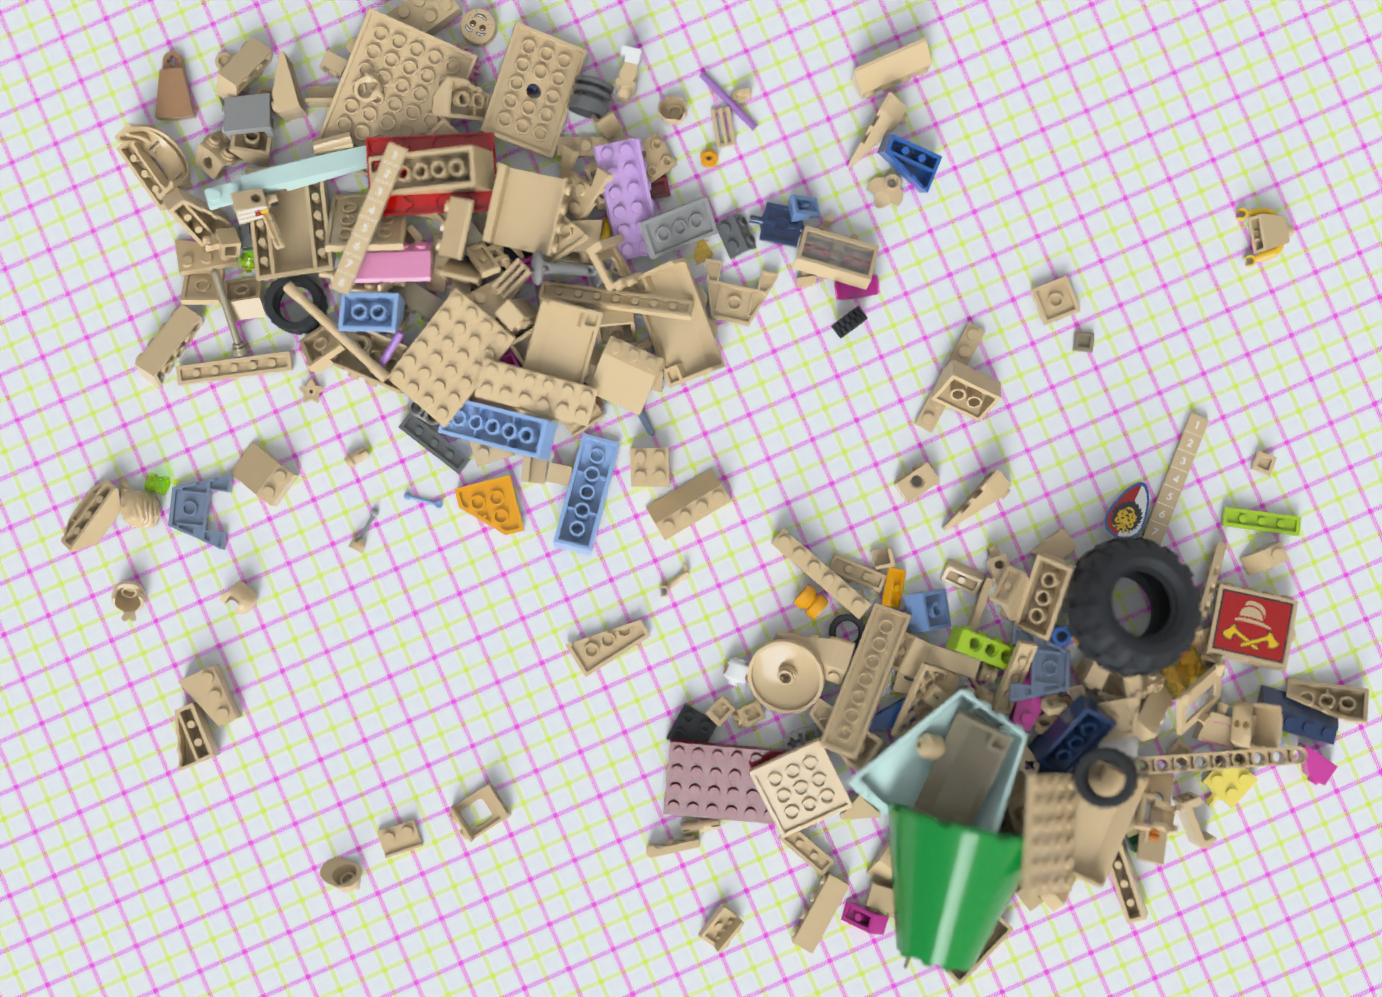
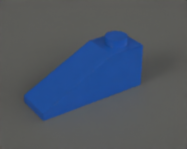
(887, 717)

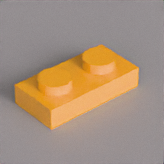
(893, 587)

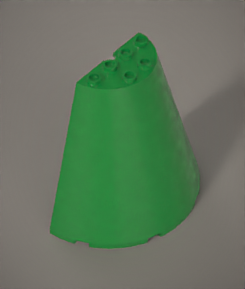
(948, 886)

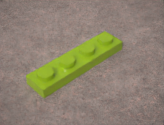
(1261, 521)

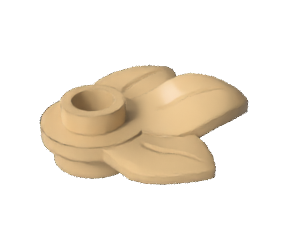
(884, 193)

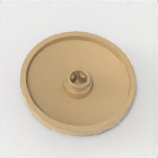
(786, 676)

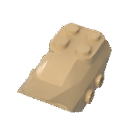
(349, 362)

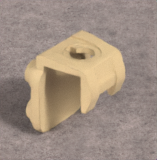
(218, 148)

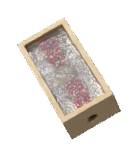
(836, 257)

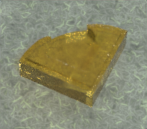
(702, 252)

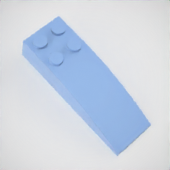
(502, 430)
(586, 494)

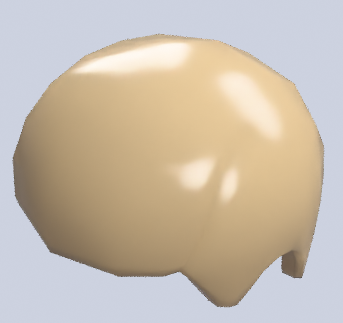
(672, 110)

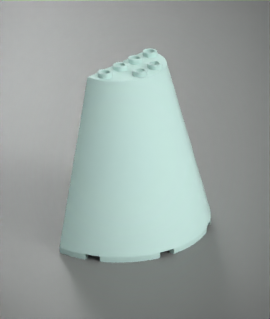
(901, 772)

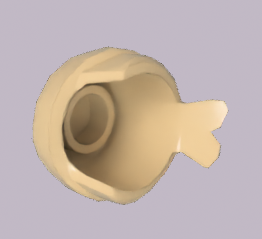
(128, 598)

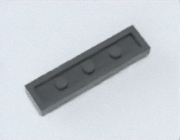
(434, 443)

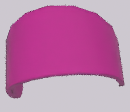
(846, 291)

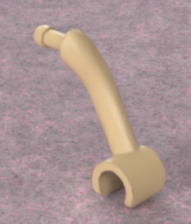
(676, 580)

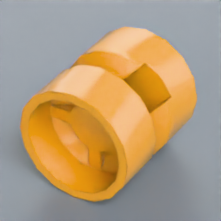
(810, 602)

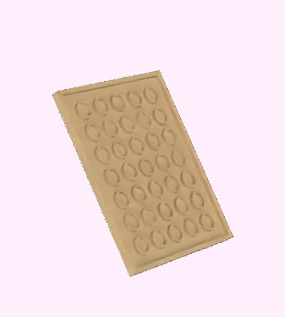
(410, 70)

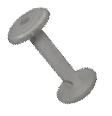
(538, 270)

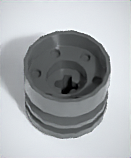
(590, 96)

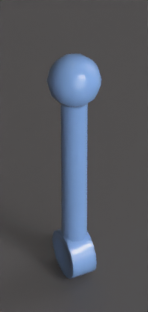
(407, 496)

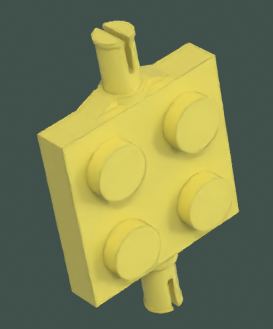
(1228, 784)

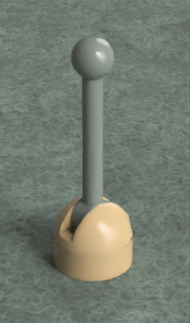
(358, 543)

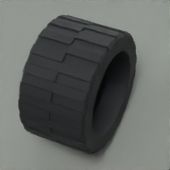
(275, 294)
(1085, 790)

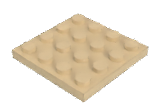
(343, 217)
(800, 787)

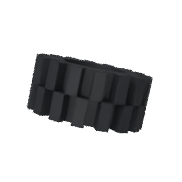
(849, 322)

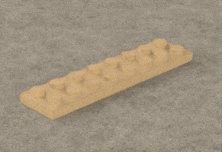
(865, 681)

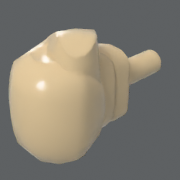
(983, 692)

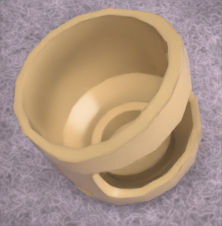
(243, 595)

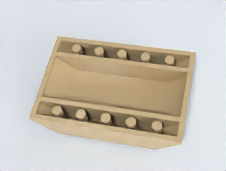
(303, 226)

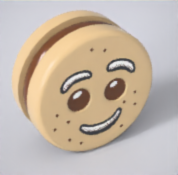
(478, 27)

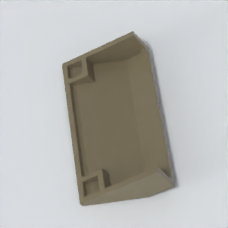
(965, 770)

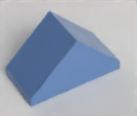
(803, 207)

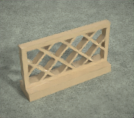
(944, 680)

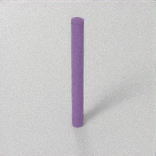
(728, 100)

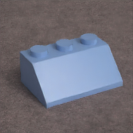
(371, 312)

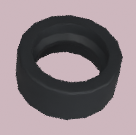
(847, 617)

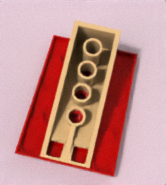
(437, 170)

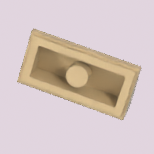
(962, 576)

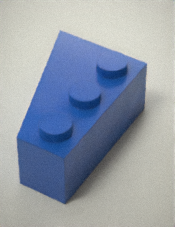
(910, 161)

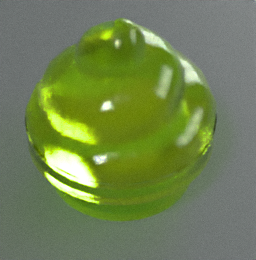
(247, 262)

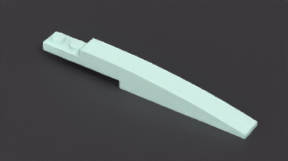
(291, 175)

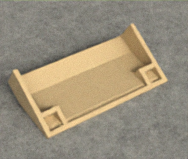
(561, 343)
(684, 345)
(1102, 830)

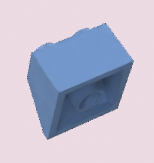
(927, 610)

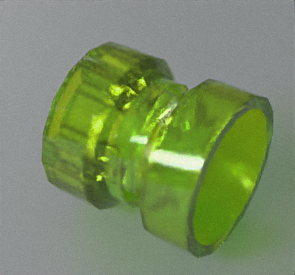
(155, 483)

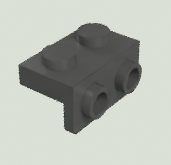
(736, 235)

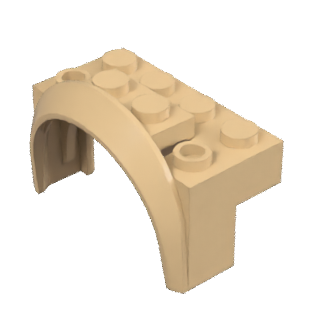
(136, 152)

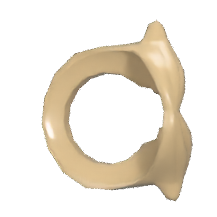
(377, 90)

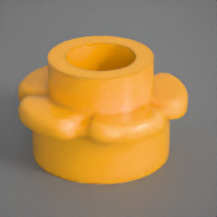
(709, 153)

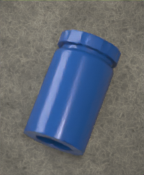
(1060, 635)

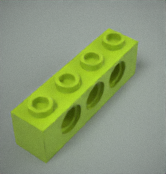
(960, 642)

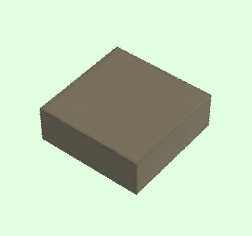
(1083, 342)

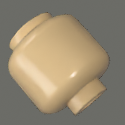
(930, 746)

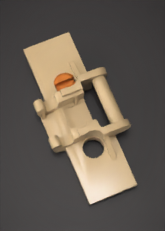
(1161, 819)

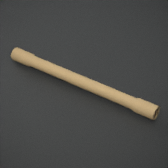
(374, 367)

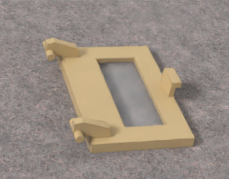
(1199, 698)

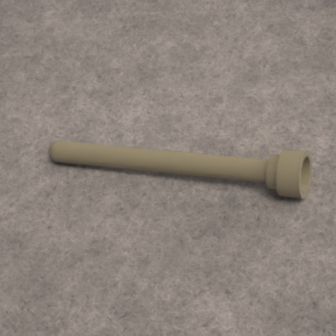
(239, 347)

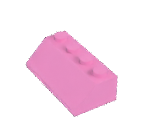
(410, 264)

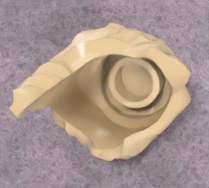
(138, 507)

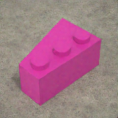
(1026, 711)

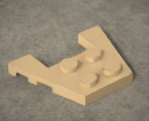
(583, 192)
(735, 302)
(1122, 711)

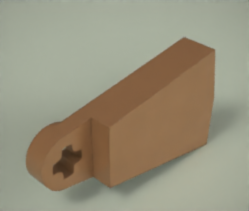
(173, 92)

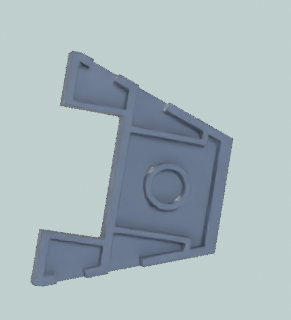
(191, 509)
(1047, 670)

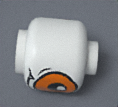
(736, 671)

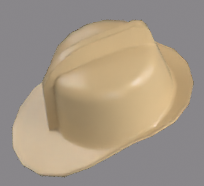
(341, 874)

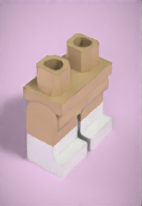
(628, 73)

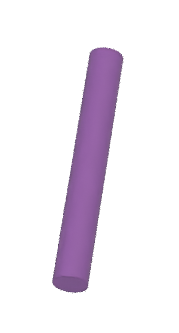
(390, 349)

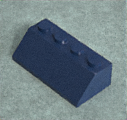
(1300, 718)
(1072, 735)

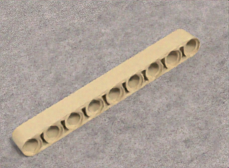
(1227, 757)

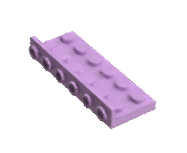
(628, 193)

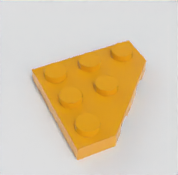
(493, 504)

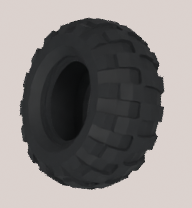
(1171, 600)

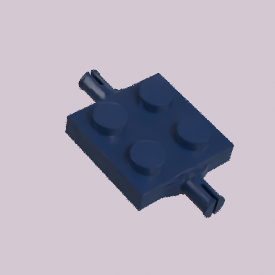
(777, 225)

